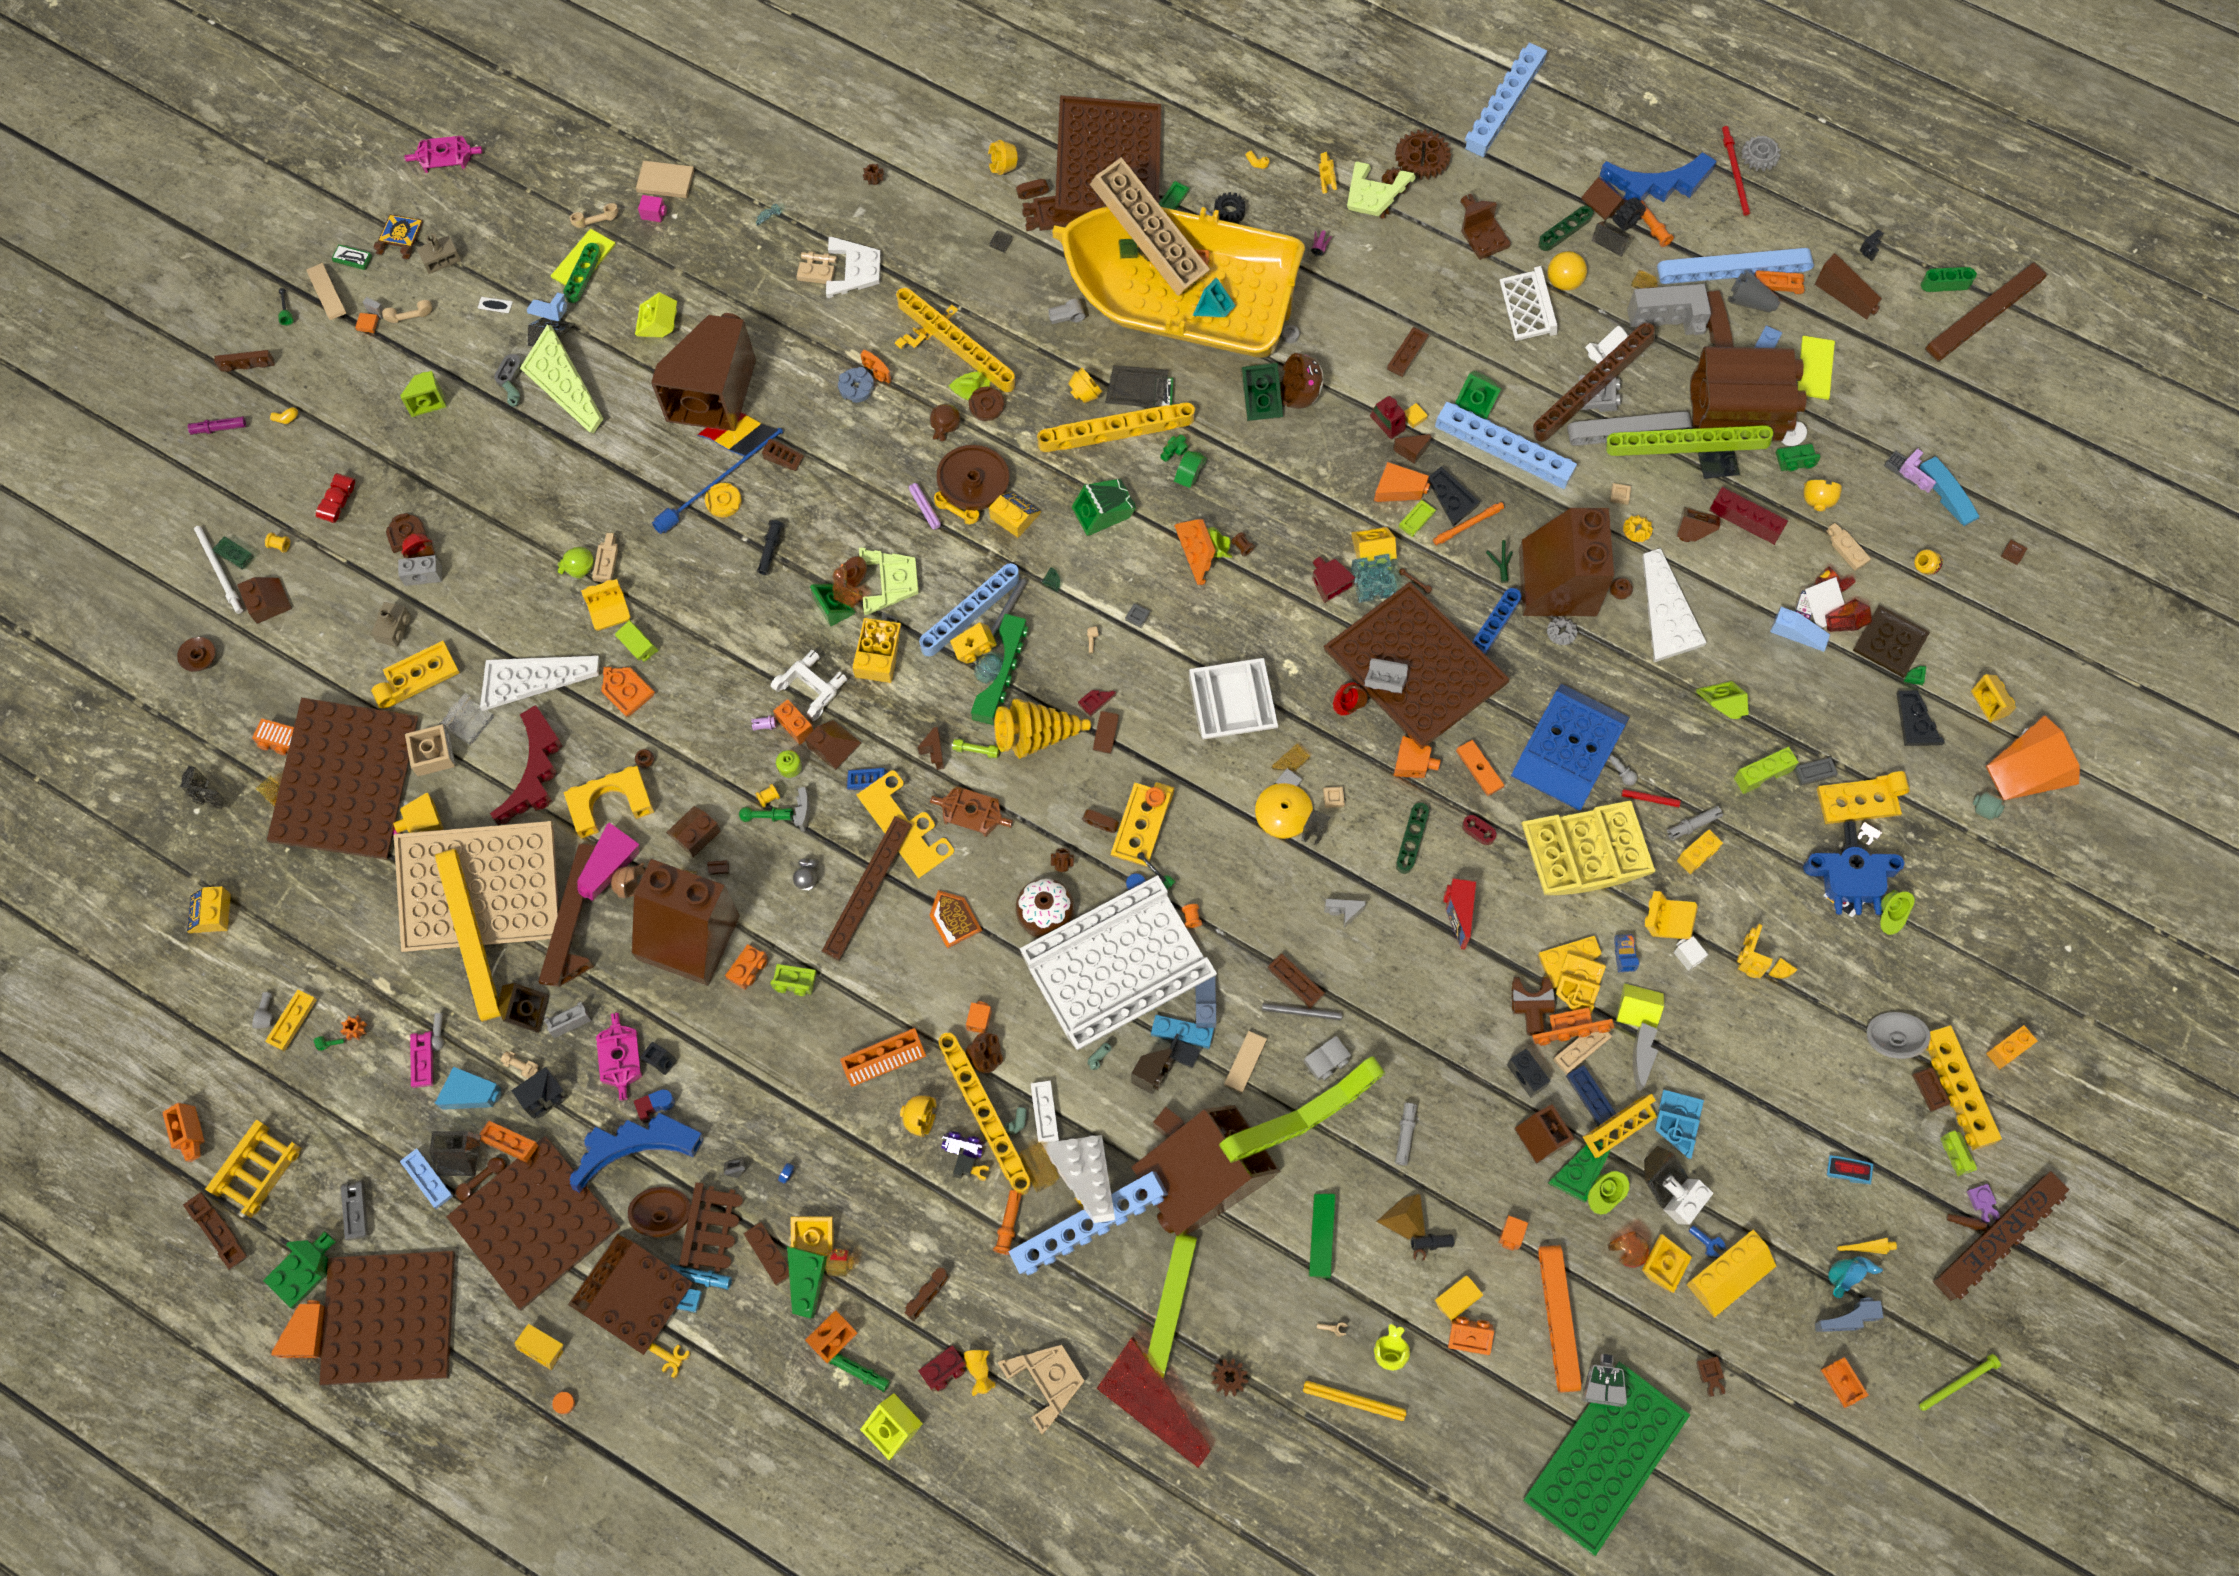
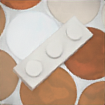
(1044, 1112)

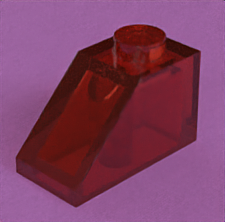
(1849, 617)

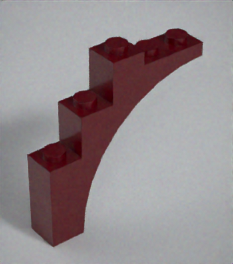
(538, 769)

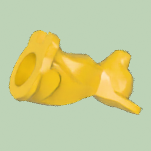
(978, 1368)

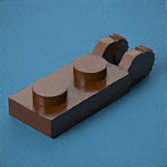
(927, 1294)

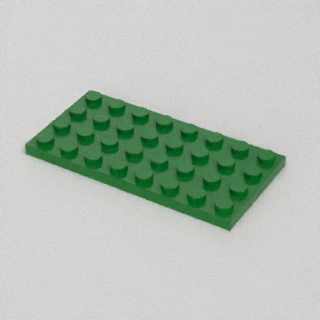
(1606, 1462)

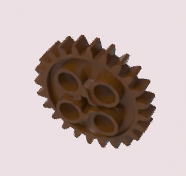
(1436, 154)

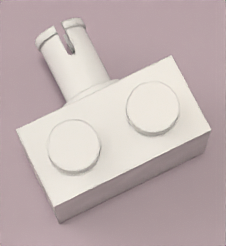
(1687, 1199)

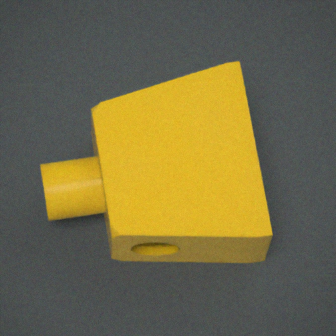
(419, 816)

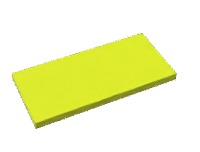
(565, 269)
(1818, 363)

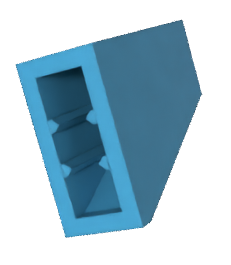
(466, 1091)

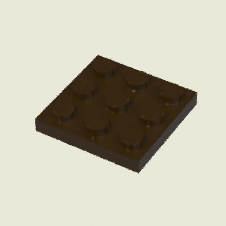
(1891, 641)

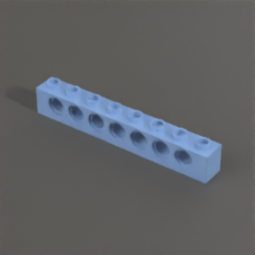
(1505, 100)
(1508, 453)
(1023, 1253)

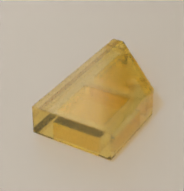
(1644, 280)
(1292, 759)

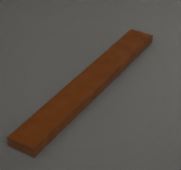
(866, 888)
(566, 922)

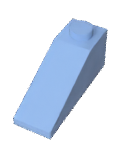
(1799, 629)

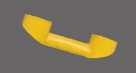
(969, 516)

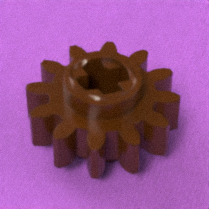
(1220, 1378)

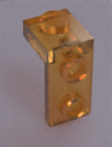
(842, 591)

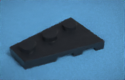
(1915, 721)

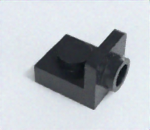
(1869, 246)
(658, 1058)

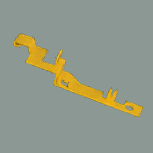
(921, 332)

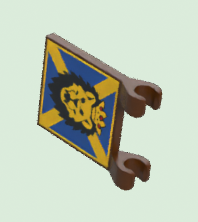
(399, 232)

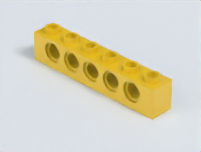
(1971, 1093)

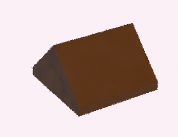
(1603, 198)

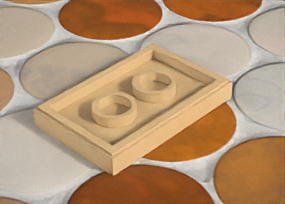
(665, 179)

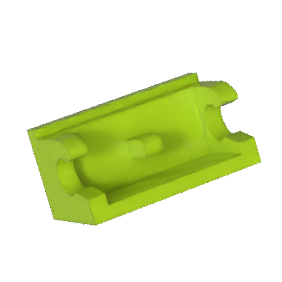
(636, 641)

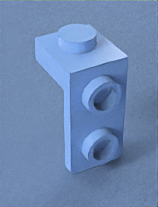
(553, 310)

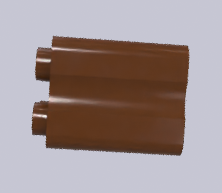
(1747, 389)

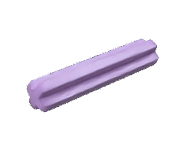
(924, 506)

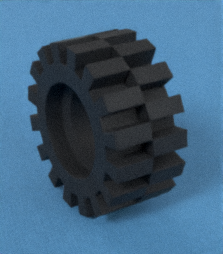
(1230, 200)
(1629, 214)

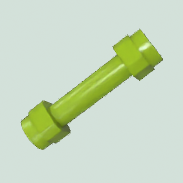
(991, 751)

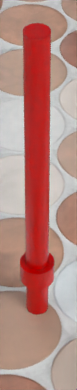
(1729, 144)

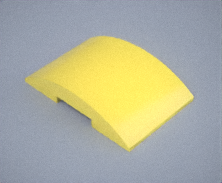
(1588, 849)

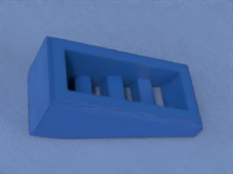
(875, 772)

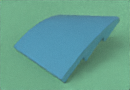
(1679, 1120)

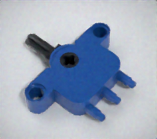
(1856, 882)

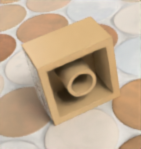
(430, 750)

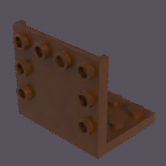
(630, 1293)

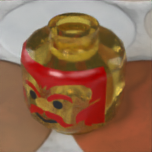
(838, 1262)

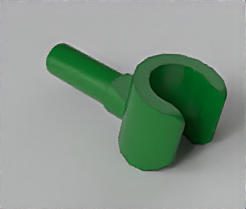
(321, 1044)

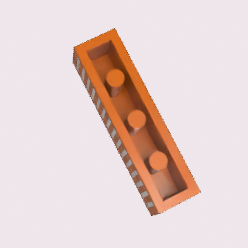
(273, 736)
(882, 1057)

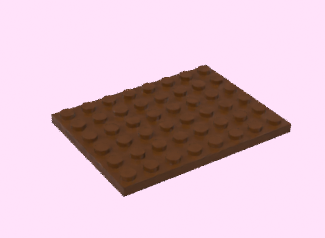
(1096, 135)
(1444, 667)
(342, 779)

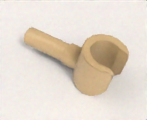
(1091, 633)
(1333, 1328)

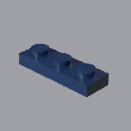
(1591, 1095)

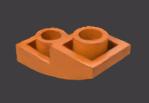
(879, 368)

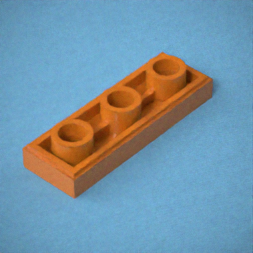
(1475, 759)

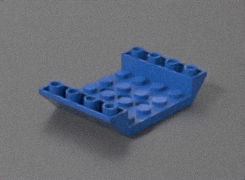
(1566, 768)

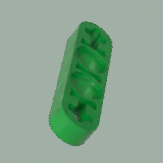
(581, 272)

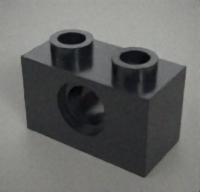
(1528, 1073)

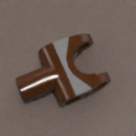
(1532, 1004)

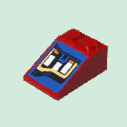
(1459, 908)

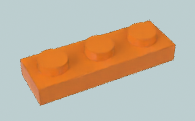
(508, 1141)

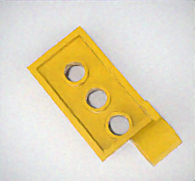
(390, 694)

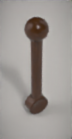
(1427, 589)

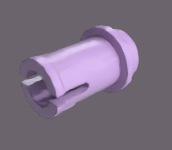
(764, 723)

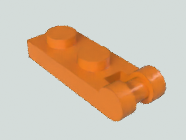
(1782, 281)

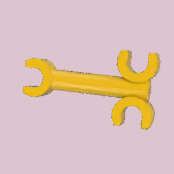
(674, 1360)

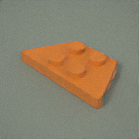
(1197, 547)

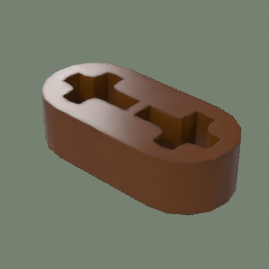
(1032, 189)
(1100, 821)

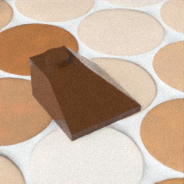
(1696, 525)
(832, 743)

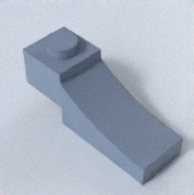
(1206, 1004)
(1863, 1311)

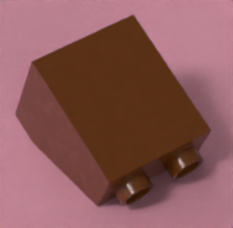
(707, 374)
(1567, 564)
(681, 922)
(1199, 1174)

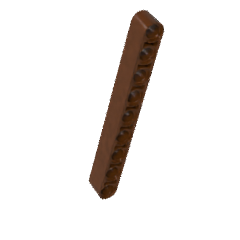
(1986, 312)
(1596, 374)

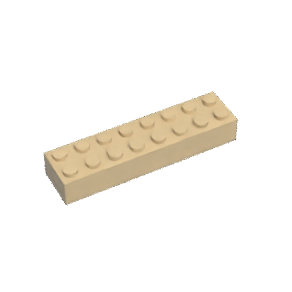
(1149, 226)

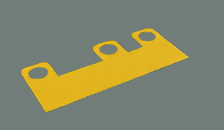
(883, 809)

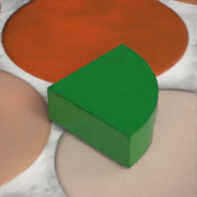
(1916, 676)

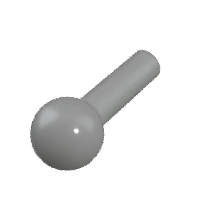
(436, 1040)

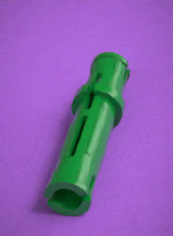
(867, 1375)

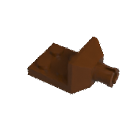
(1481, 228)

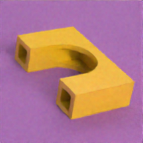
(582, 798)

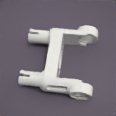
(826, 690)

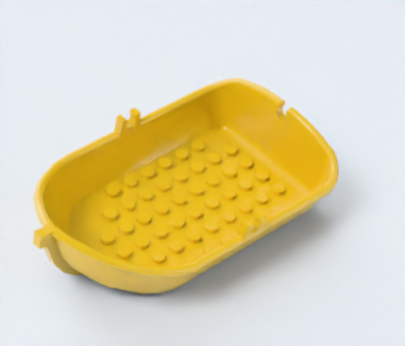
(1250, 263)

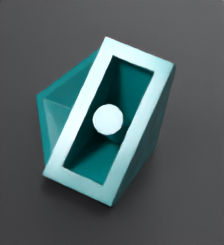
(1214, 301)

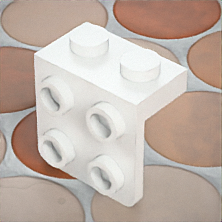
(1599, 351)

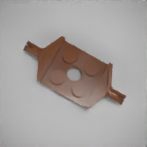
(983, 820)

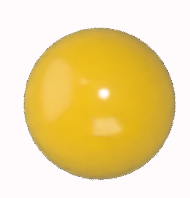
(1567, 271)

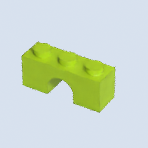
(1760, 771)

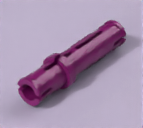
(216, 425)

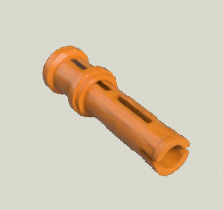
(1657, 229)
(1007, 1231)

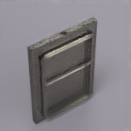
(1137, 386)

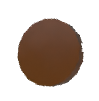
(986, 403)

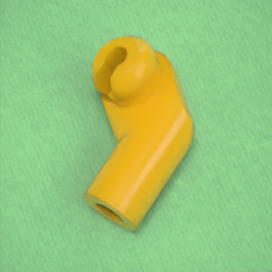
(1257, 163)

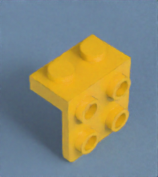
(606, 604)
(1670, 917)
(1749, 961)

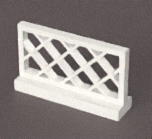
(1543, 299)

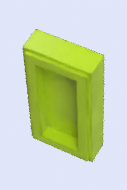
(1417, 518)

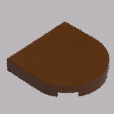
(402, 527)

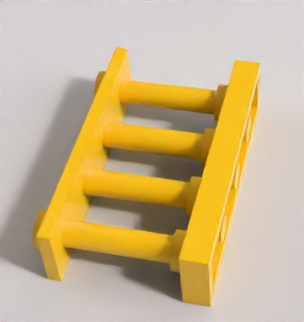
(244, 1151)

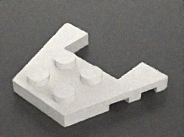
(861, 266)

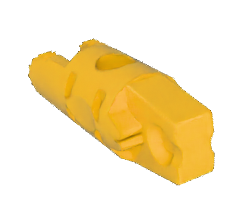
(1327, 173)

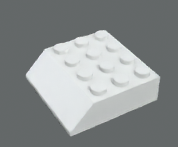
(1232, 698)

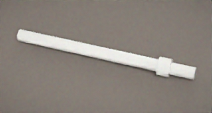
(231, 595)

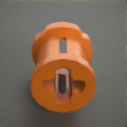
(1191, 916)

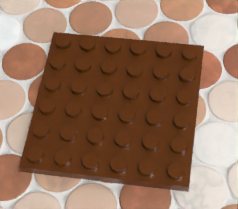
(532, 1224)
(387, 1318)

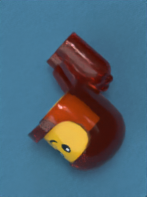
(1829, 573)

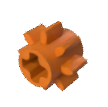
(353, 1028)

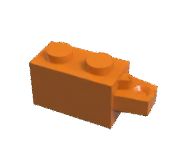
(184, 1130)

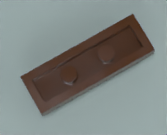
(1407, 351)
(244, 360)
(1296, 981)
(768, 1253)

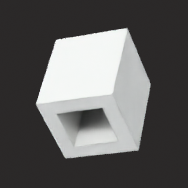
(1690, 953)

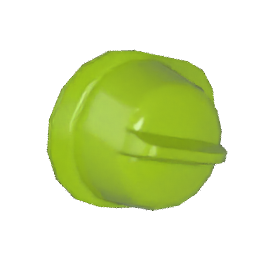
(1896, 909)
(1608, 1192)

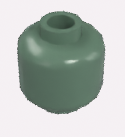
(1989, 805)

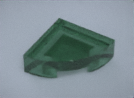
(1052, 579)

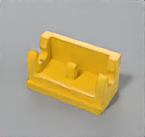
(539, 1346)

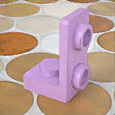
(1911, 472)

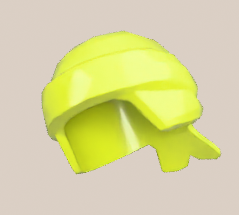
(1391, 1350)

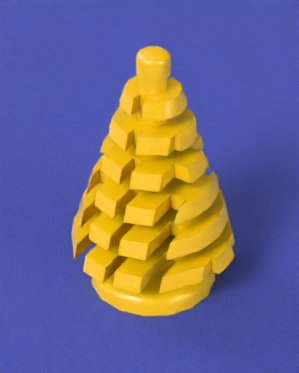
(1033, 727)

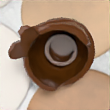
(944, 419)

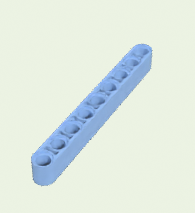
(1733, 265)

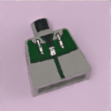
(1605, 1384)

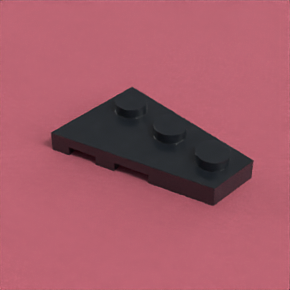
(1452, 496)

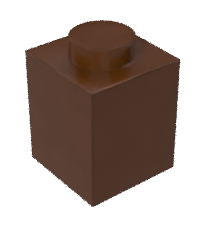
(1167, 1122)

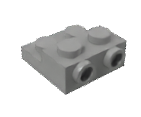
(1606, 399)

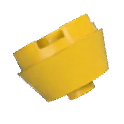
(1003, 157)
(1084, 386)

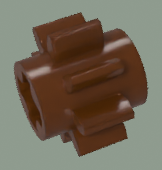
(873, 174)
(1062, 860)

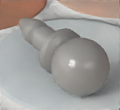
(1628, 777)

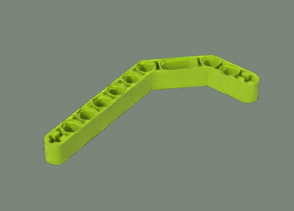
(1300, 1121)

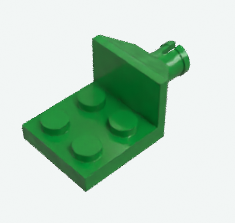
(301, 1269)

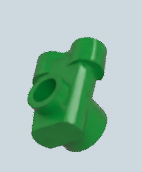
(1174, 445)

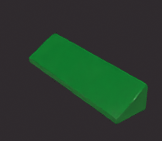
(1322, 1236)

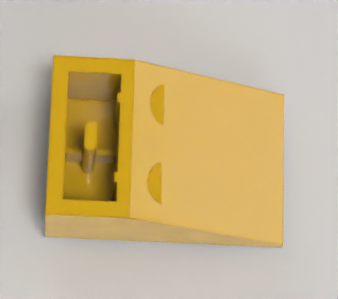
(877, 650)

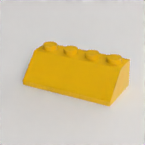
(1732, 1273)

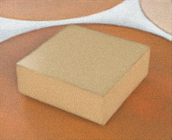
(1620, 493)
(1333, 797)

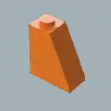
(1401, 484)
(303, 1333)

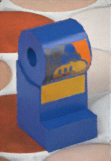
(1625, 953)

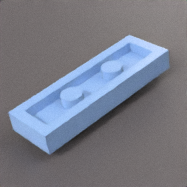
(426, 1178)

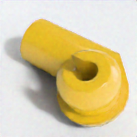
(285, 417)

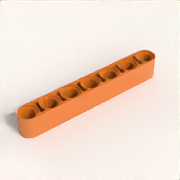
(1559, 1319)

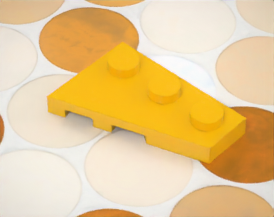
(1553, 959)

